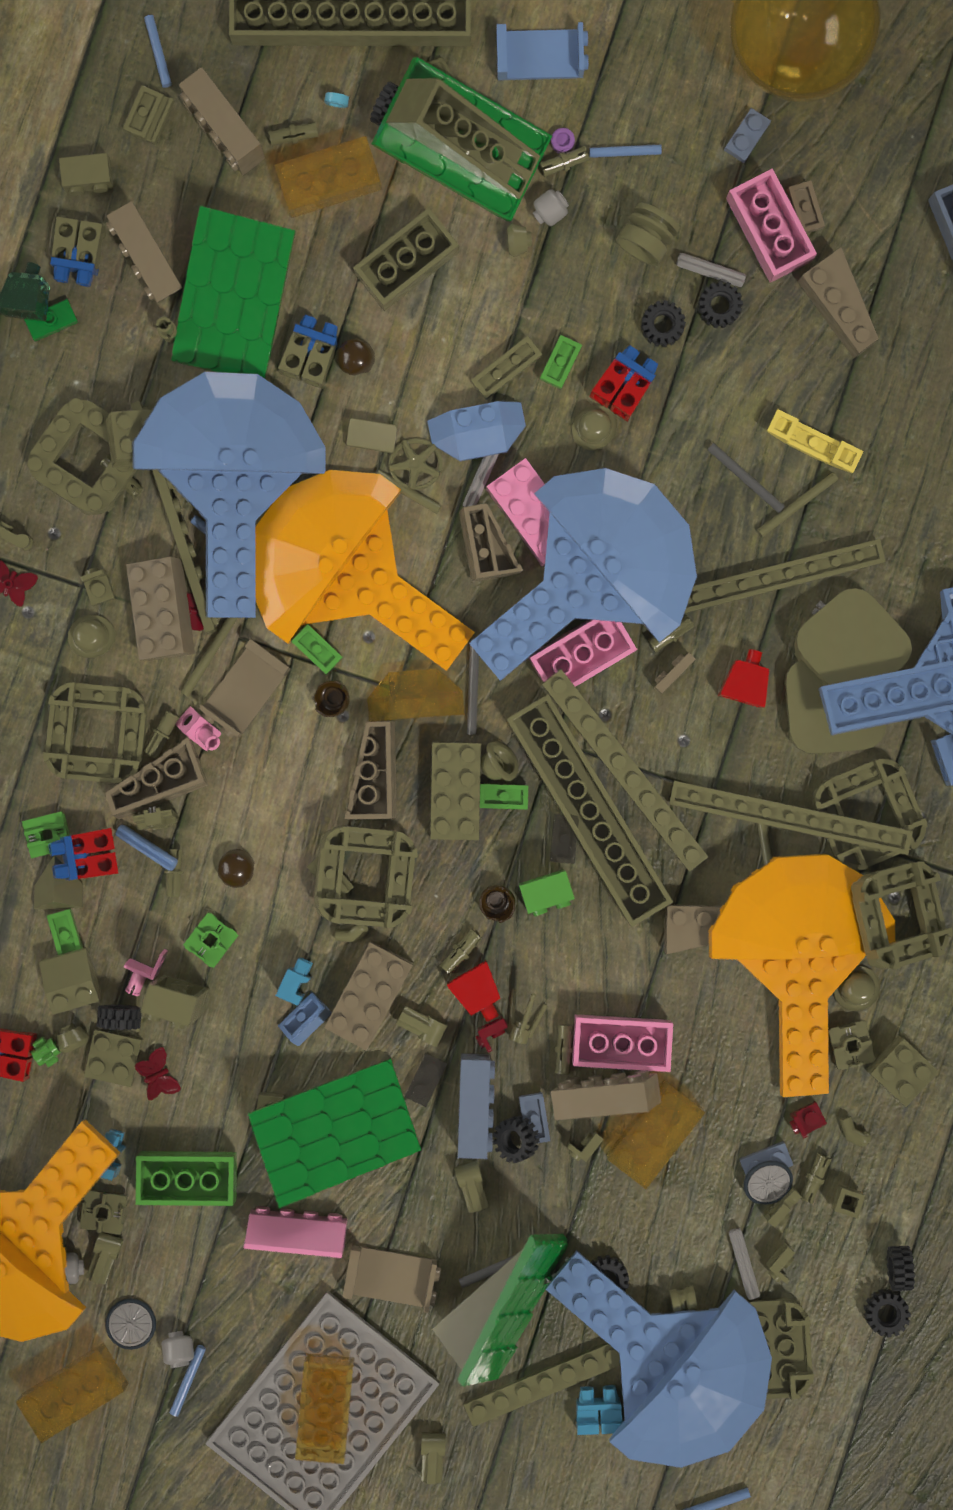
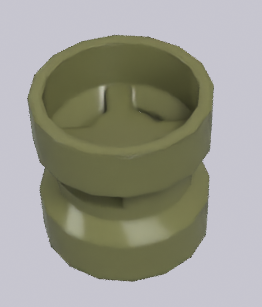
(683, 1299)

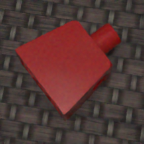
(747, 681)
(476, 991)

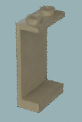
(244, 690)
(391, 1277)

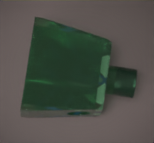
(25, 295)

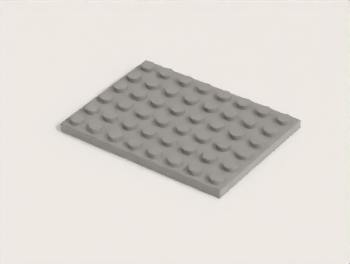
(263, 1425)

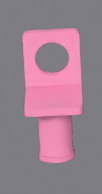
(199, 730)
(141, 972)

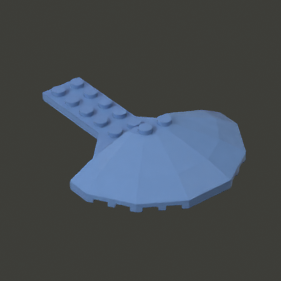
(230, 453)
(609, 557)
(900, 694)
(685, 1375)

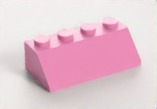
(583, 651)
(296, 1232)

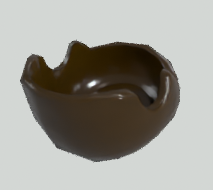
(355, 357)
(331, 699)
(236, 868)
(497, 903)

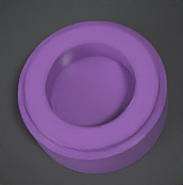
(562, 140)

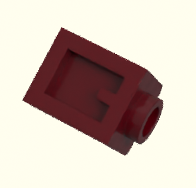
(494, 1029)
(807, 1119)

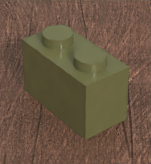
(86, 174)

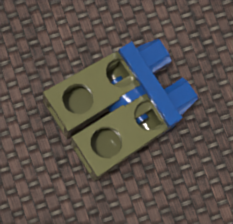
(77, 250)
(313, 345)

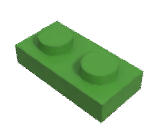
(561, 362)
(317, 649)
(504, 796)
(64, 931)

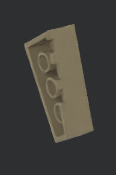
(144, 252)
(375, 775)
(688, 926)

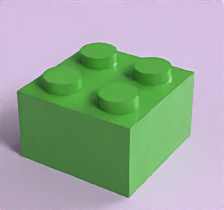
(546, 892)

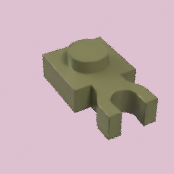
(780, 1211)

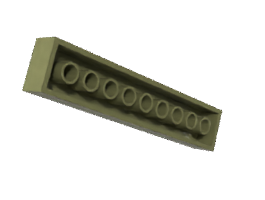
(350, 22)
(600, 824)

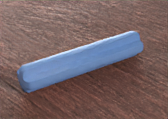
(146, 847)

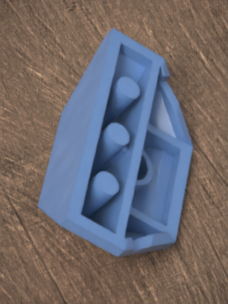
(477, 429)

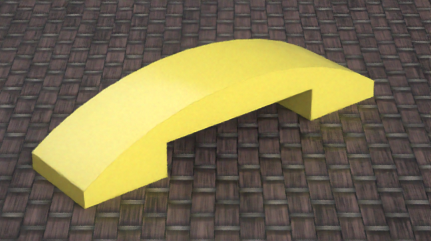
(814, 442)

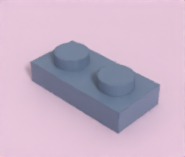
(747, 135)
(534, 1109)
(775, 1153)

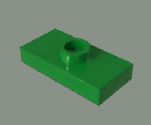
(58, 318)

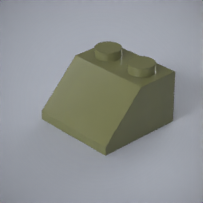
(70, 981)

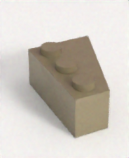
(485, 545)

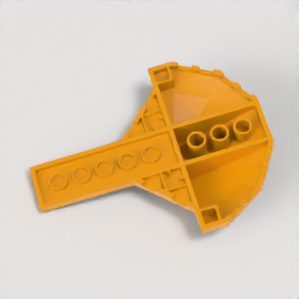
(331, 557)
(800, 940)
(32, 1254)

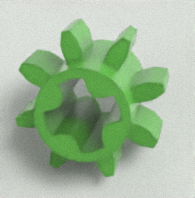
(45, 1051)

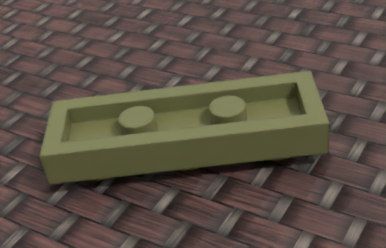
(506, 368)

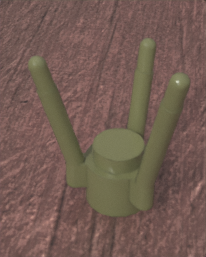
(520, 1031)

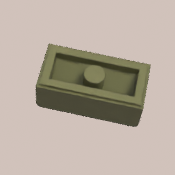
(372, 435)

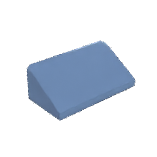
(304, 1019)

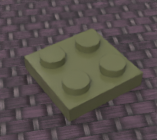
(113, 1057)

